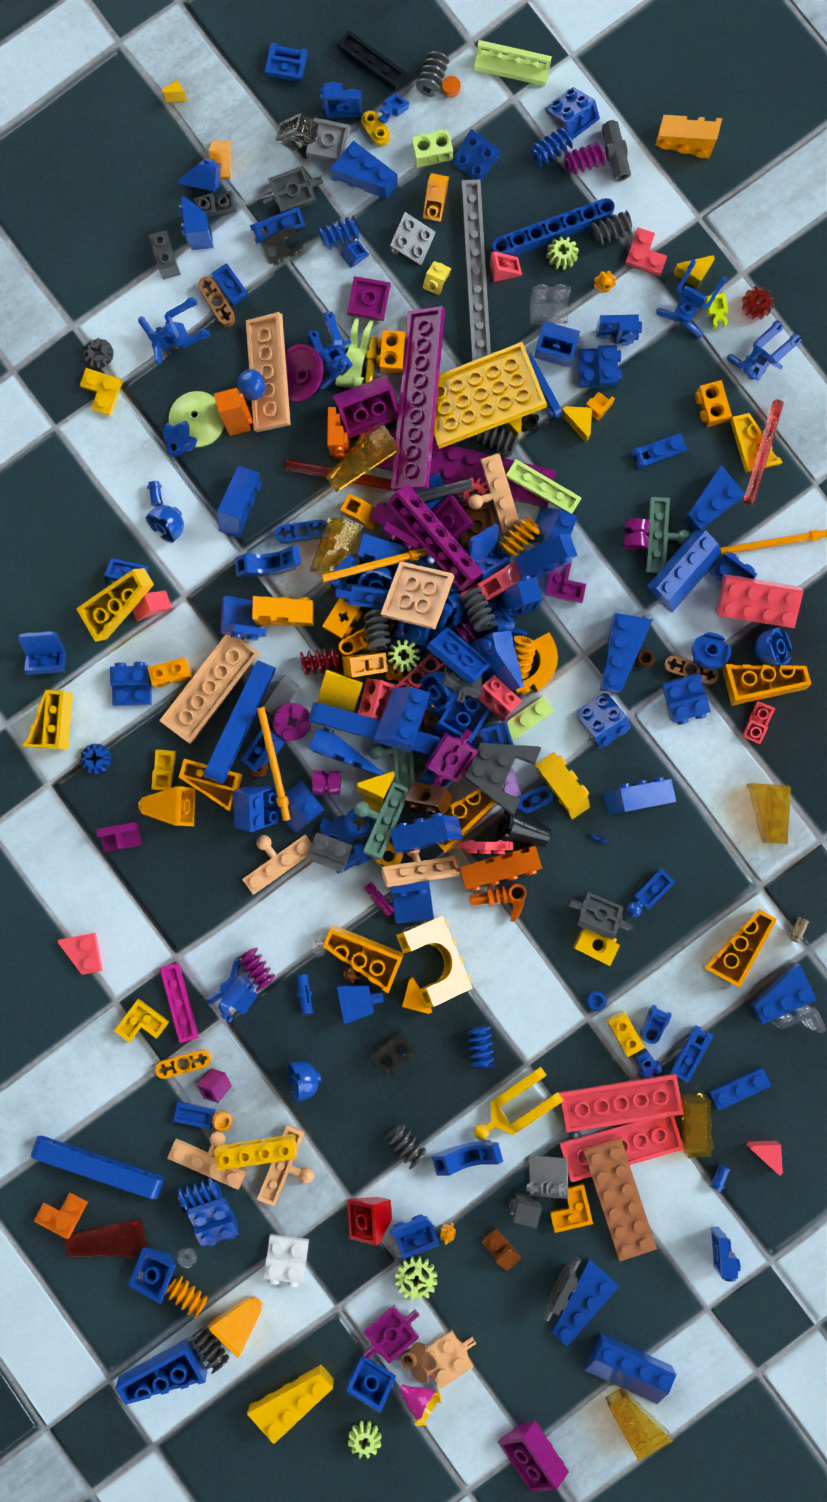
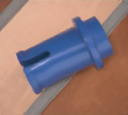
(155, 493)
(719, 1178)

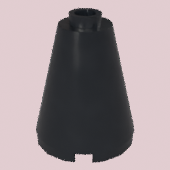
(523, 830)

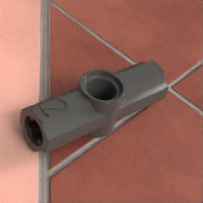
(616, 150)

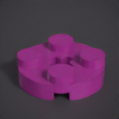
(290, 732)

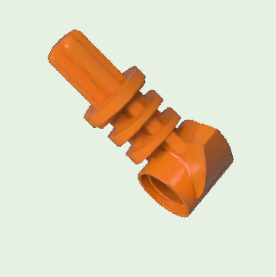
(501, 895)

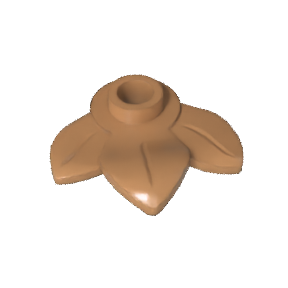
(418, 1361)

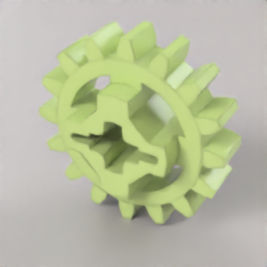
(408, 1277)

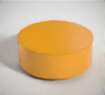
(222, 1121)

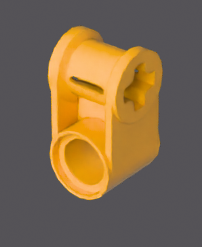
(356, 641)

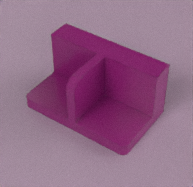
(120, 836)

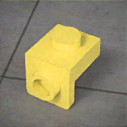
(436, 277)

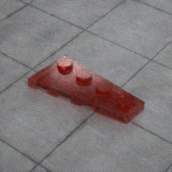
(120, 1239)

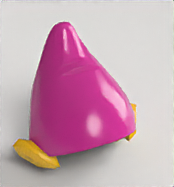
(420, 1402)

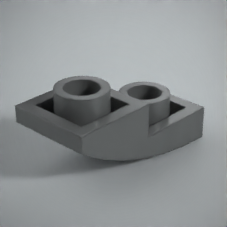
(218, 204)
(281, 694)

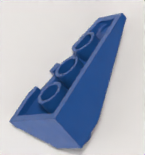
(334, 747)

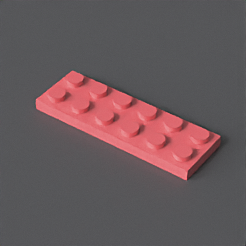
(621, 1103)
(640, 1140)

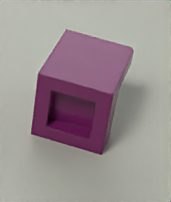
(214, 1085)

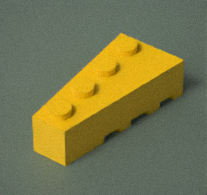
(113, 604)
(287, 1405)

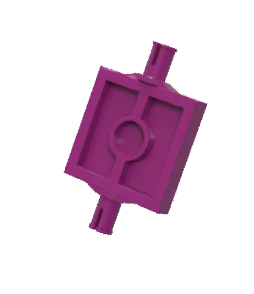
(451, 757)
(391, 1334)

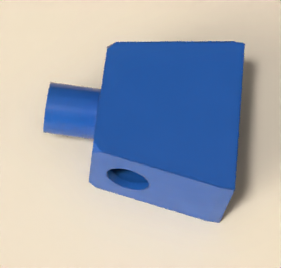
(357, 1001)

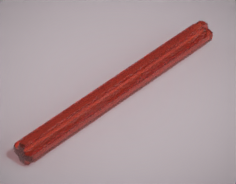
(763, 452)
(323, 471)

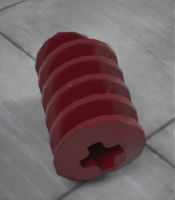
(320, 661)

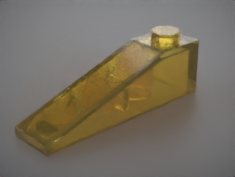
(366, 453)

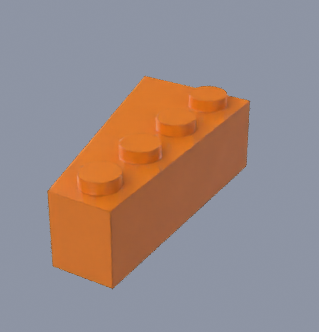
(233, 411)
(500, 867)

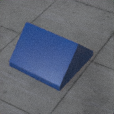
(152, 1273)
(370, 1383)

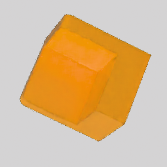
(599, 405)

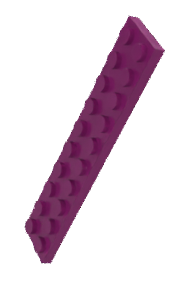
(418, 398)
(461, 464)

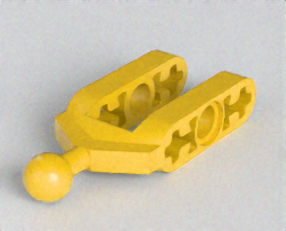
(500, 1120)

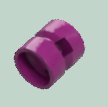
(636, 534)
(326, 782)

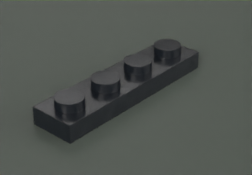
(371, 60)

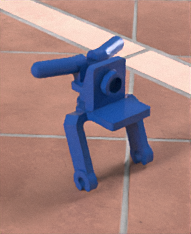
(689, 303)
(172, 332)
(334, 354)
(759, 359)
(235, 993)

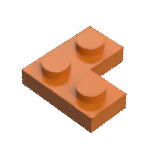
(63, 1220)

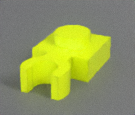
(718, 310)

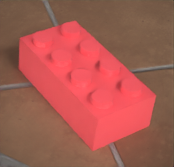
(759, 601)

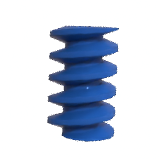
(550, 145)
(339, 232)
(480, 1047)
(199, 1195)

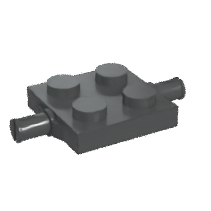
(292, 189)
(462, 688)
(600, 915)
(564, 1286)

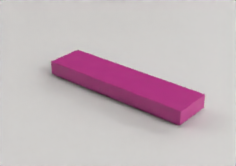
(179, 1002)

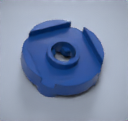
(704, 658)

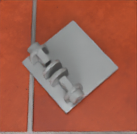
(412, 239)
(548, 1177)

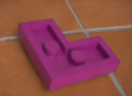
(562, 588)

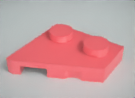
(83, 952)

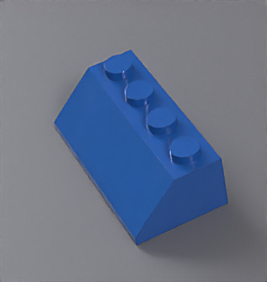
(685, 569)
(630, 1369)

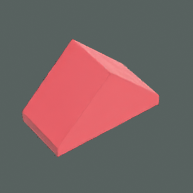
(504, 266)
(152, 604)
(769, 1152)

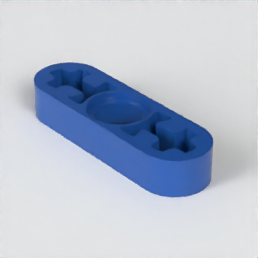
(289, 538)

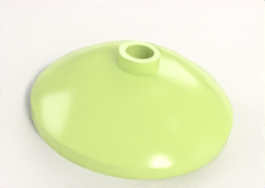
(208, 423)

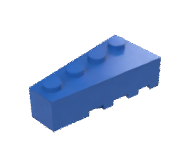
(622, 648)

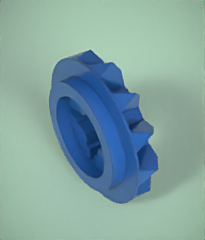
(101, 765)
(352, 828)

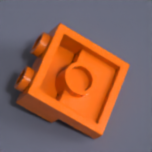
(337, 438)

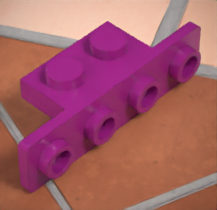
(393, 525)

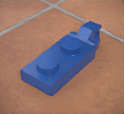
(363, 595)

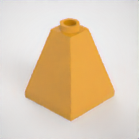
(171, 806)
(236, 1324)

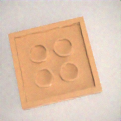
(417, 595)

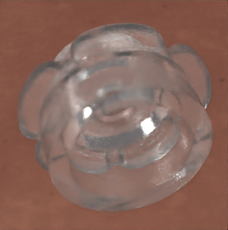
(318, 948)
(186, 1263)

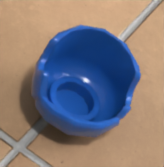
(251, 384)

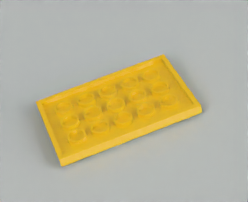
(486, 395)

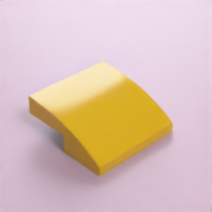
(339, 691)

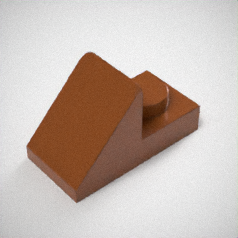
(501, 1249)

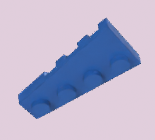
(590, 1295)

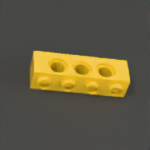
(256, 1152)

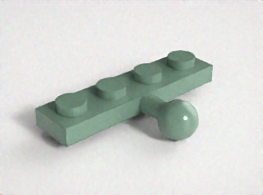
(659, 536)
(402, 762)
(385, 819)

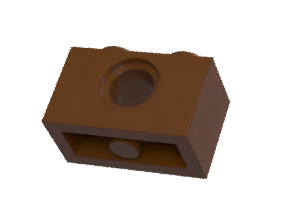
(428, 798)

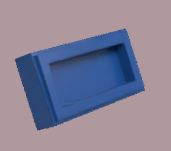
(193, 1115)

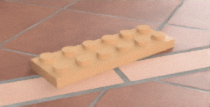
(267, 356)
(209, 687)

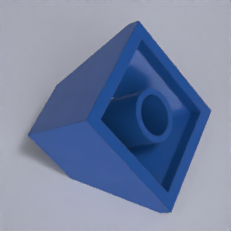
(302, 807)

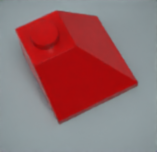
(368, 1219)

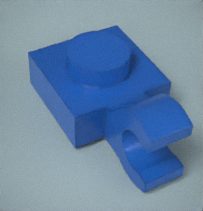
(393, 105)

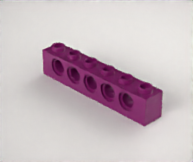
(434, 537)

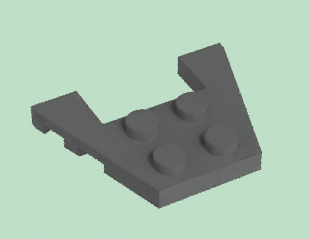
(492, 767)

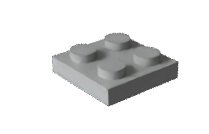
(330, 142)

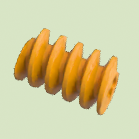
(520, 536)
(525, 652)
(186, 1296)

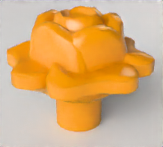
(605, 281)

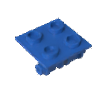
(476, 156)

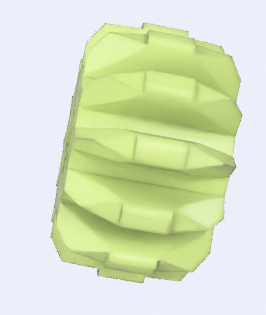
(555, 253)
(409, 652)
(358, 1435)

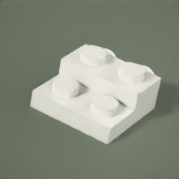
(286, 1260)

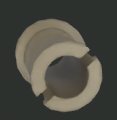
(798, 930)

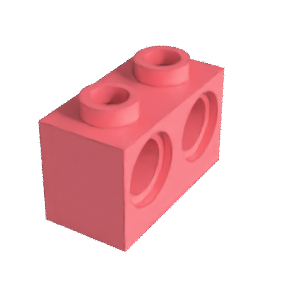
(375, 698)
(498, 698)

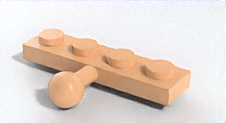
(499, 493)
(278, 863)
(420, 870)
(205, 1162)
(279, 1171)

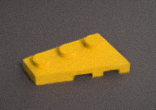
(748, 441)

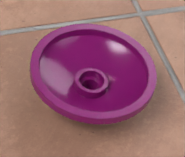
(300, 363)

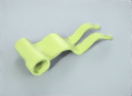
(356, 356)

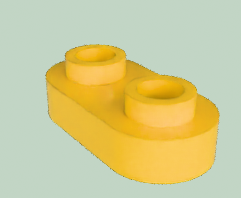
(375, 127)

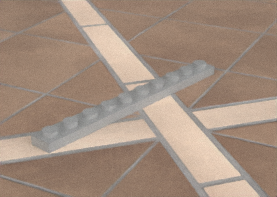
(476, 269)

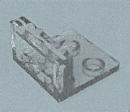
(549, 304)
(808, 1015)

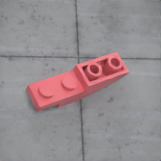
(497, 582)

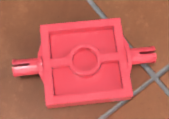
(485, 847)

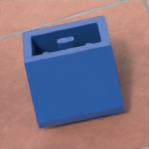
(195, 226)
(557, 344)
(255, 807)

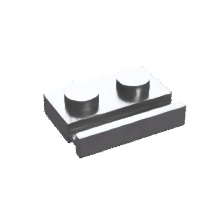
(329, 852)

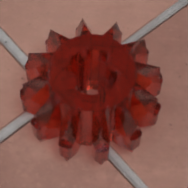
(757, 295)

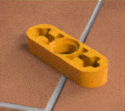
(168, 1062)

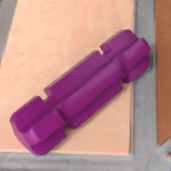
(379, 899)

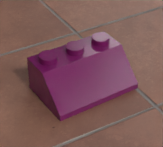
(367, 406)
(534, 1457)

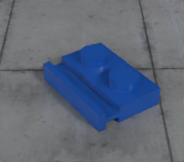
(497, 734)

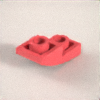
(758, 722)

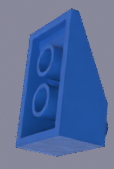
(501, 653)
(462, 716)

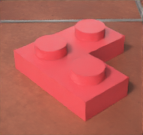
(642, 257)

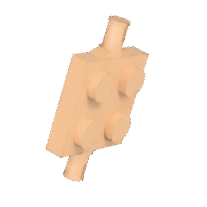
(450, 1357)

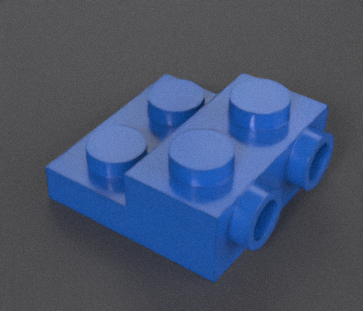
(340, 102)
(621, 327)
(599, 367)
(130, 684)
(686, 699)
(213, 1222)
(723, 1258)

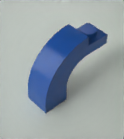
(268, 564)
(465, 1156)

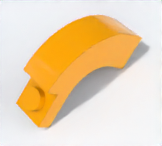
(548, 658)

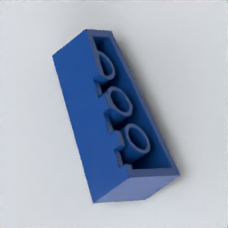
(162, 1373)

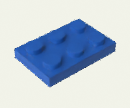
(458, 656)

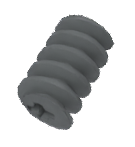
(431, 73)
(611, 227)
(499, 439)
(477, 611)
(375, 631)
(406, 1145)
(209, 1348)

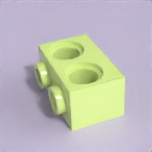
(433, 153)

